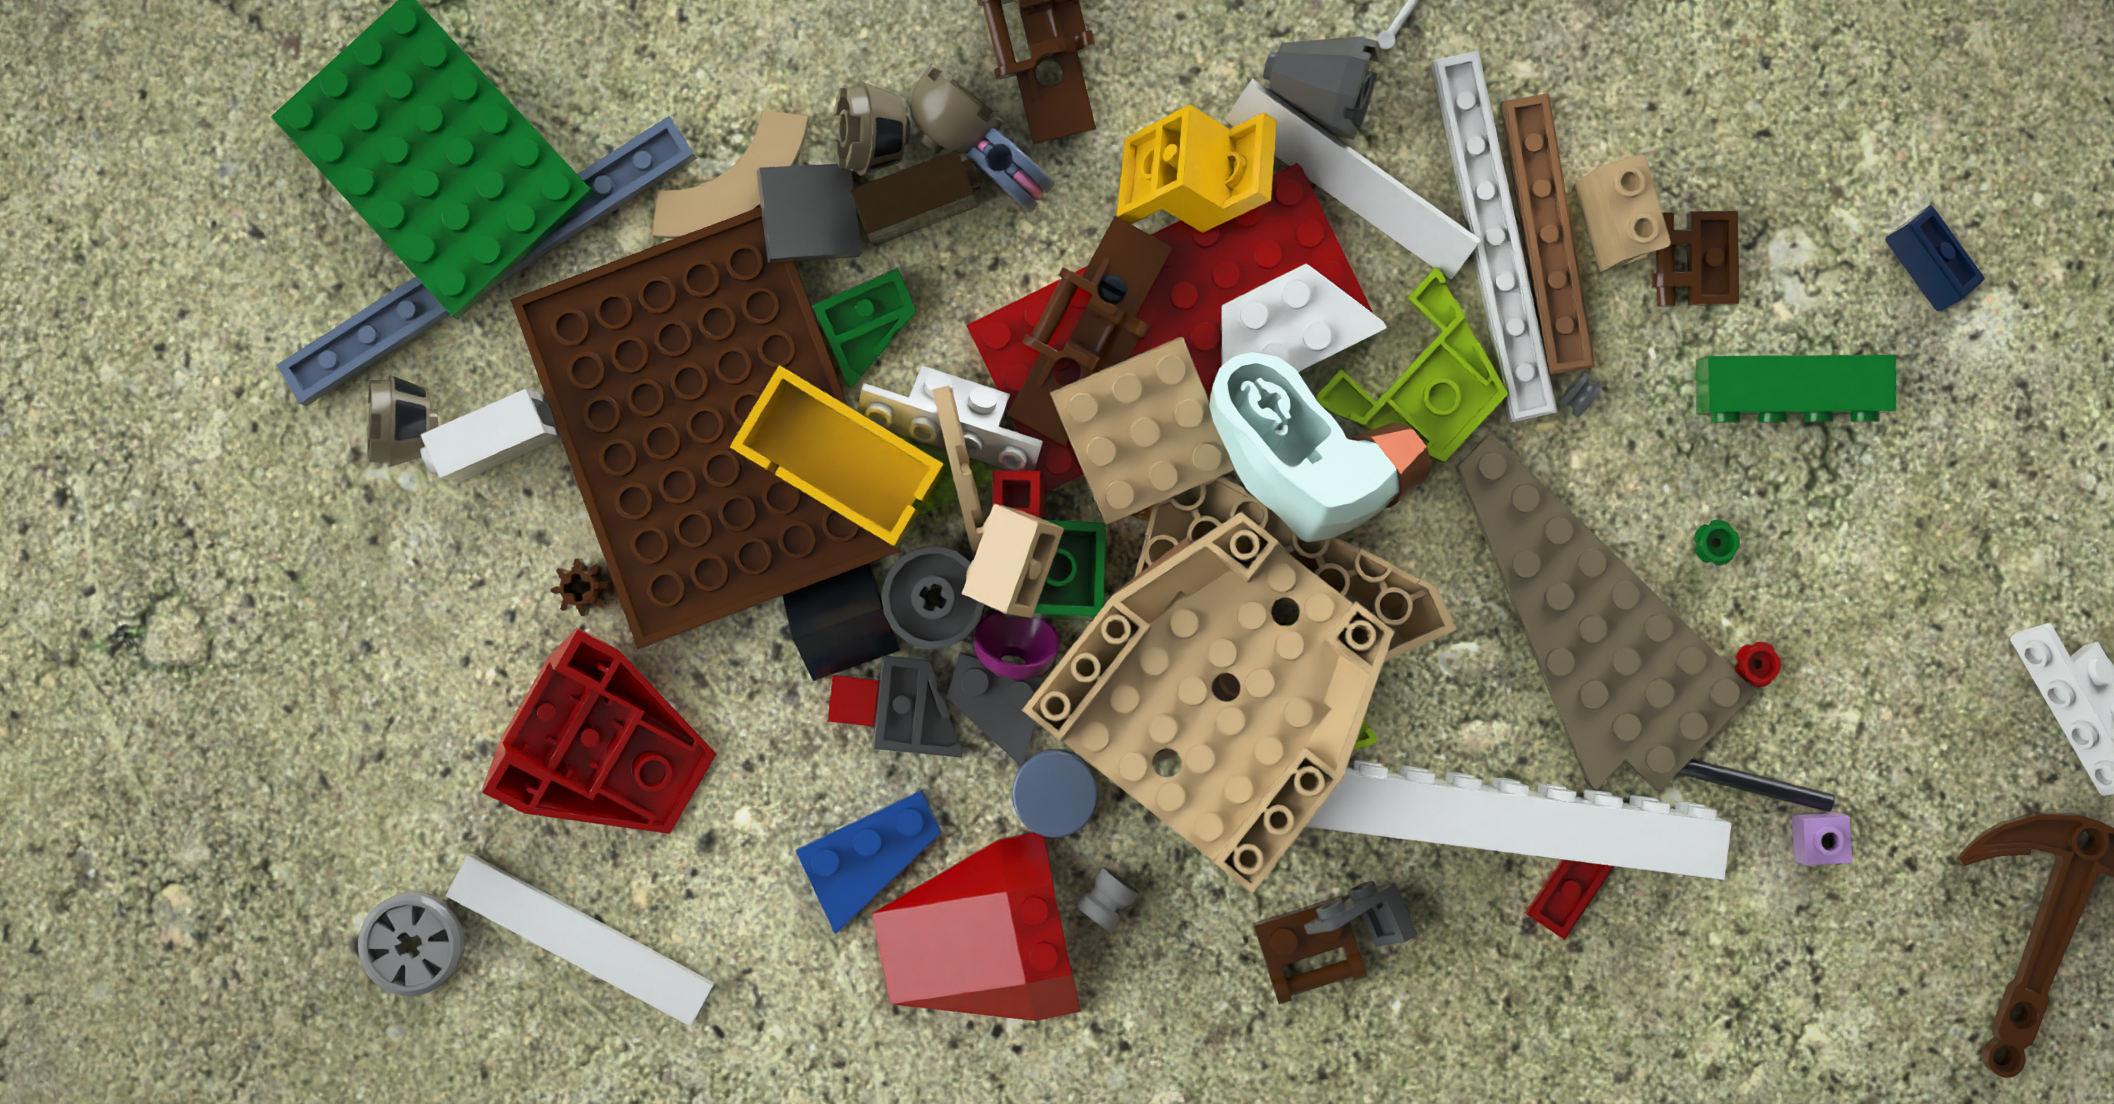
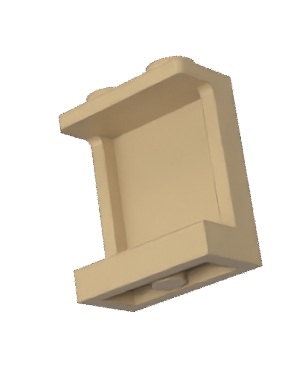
(1622, 212)

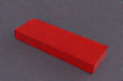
(1567, 895)

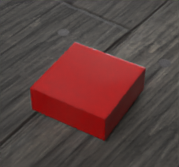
(853, 700)

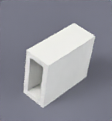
(489, 436)

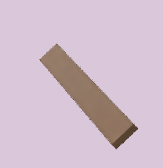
(1547, 233)

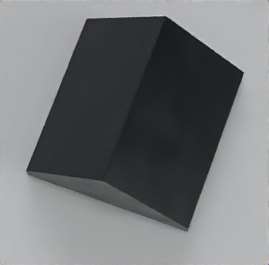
(840, 623)

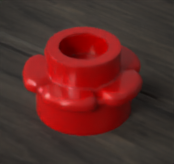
(1769, 666)

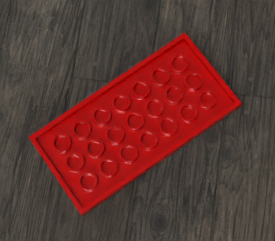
(1183, 301)

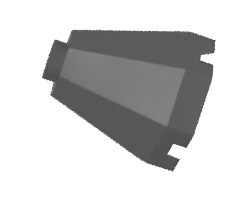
(1326, 80)

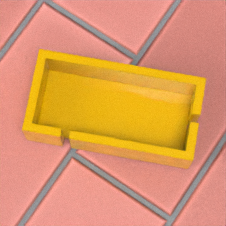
(838, 456)

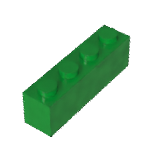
(1796, 385)

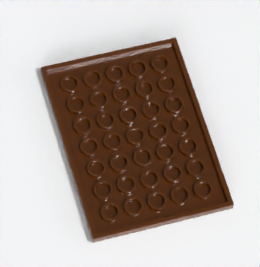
(648, 389)

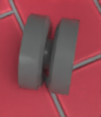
(907, 603)

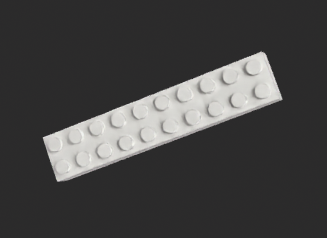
(1528, 822)

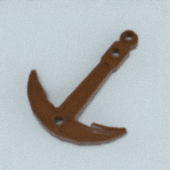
(2055, 921)

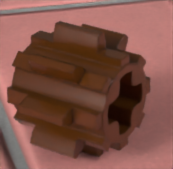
(572, 577)

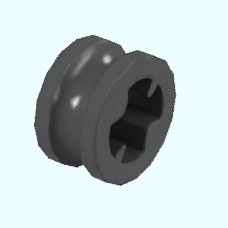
(1580, 394)

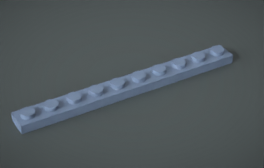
(414, 309)

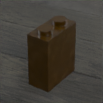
(917, 197)

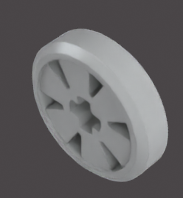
(404, 971)

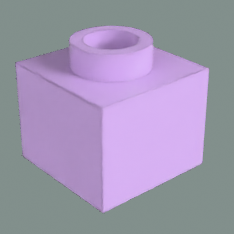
(1808, 833)

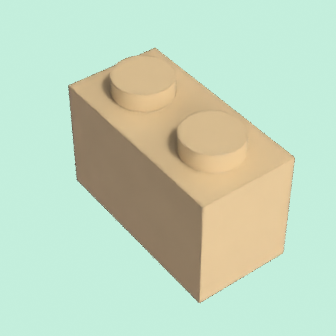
(1012, 561)

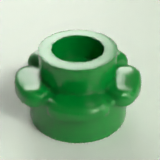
(1728, 545)

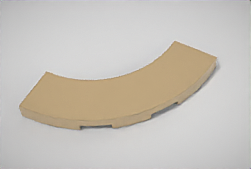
(735, 191)
(959, 465)

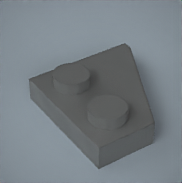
(995, 704)
(912, 710)

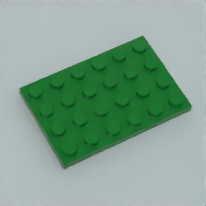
(432, 156)

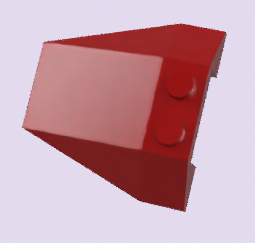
(597, 744)
(981, 937)

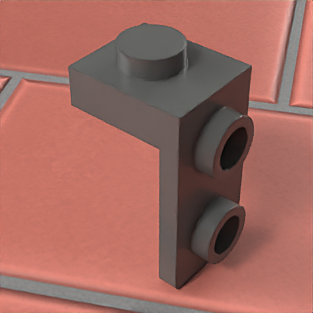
(1380, 907)

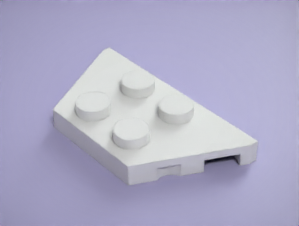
(1296, 319)

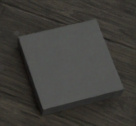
(808, 213)

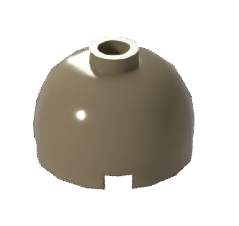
(949, 114)

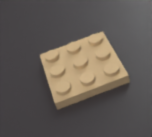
(1142, 430)

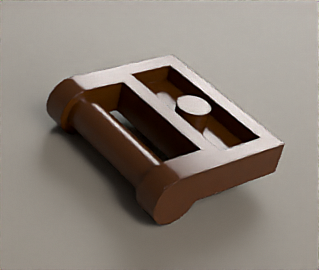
(1286, 941)

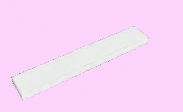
(1359, 183)
(580, 939)

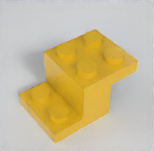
(1197, 168)

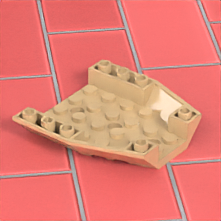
(1247, 764)

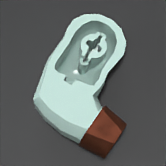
(1298, 455)

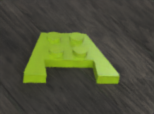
(1443, 389)

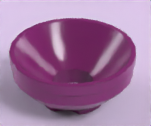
(1027, 638)

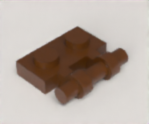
(1711, 260)

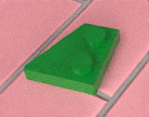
(865, 321)

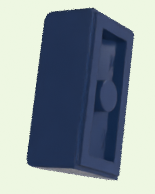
(1934, 259)

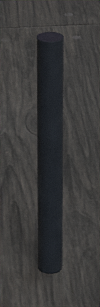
(1758, 785)

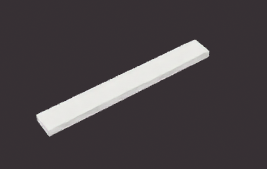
(1492, 219)

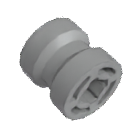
(1107, 898)

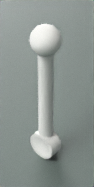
(1387, 38)

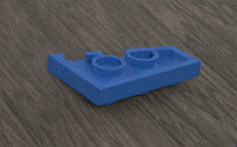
(865, 855)

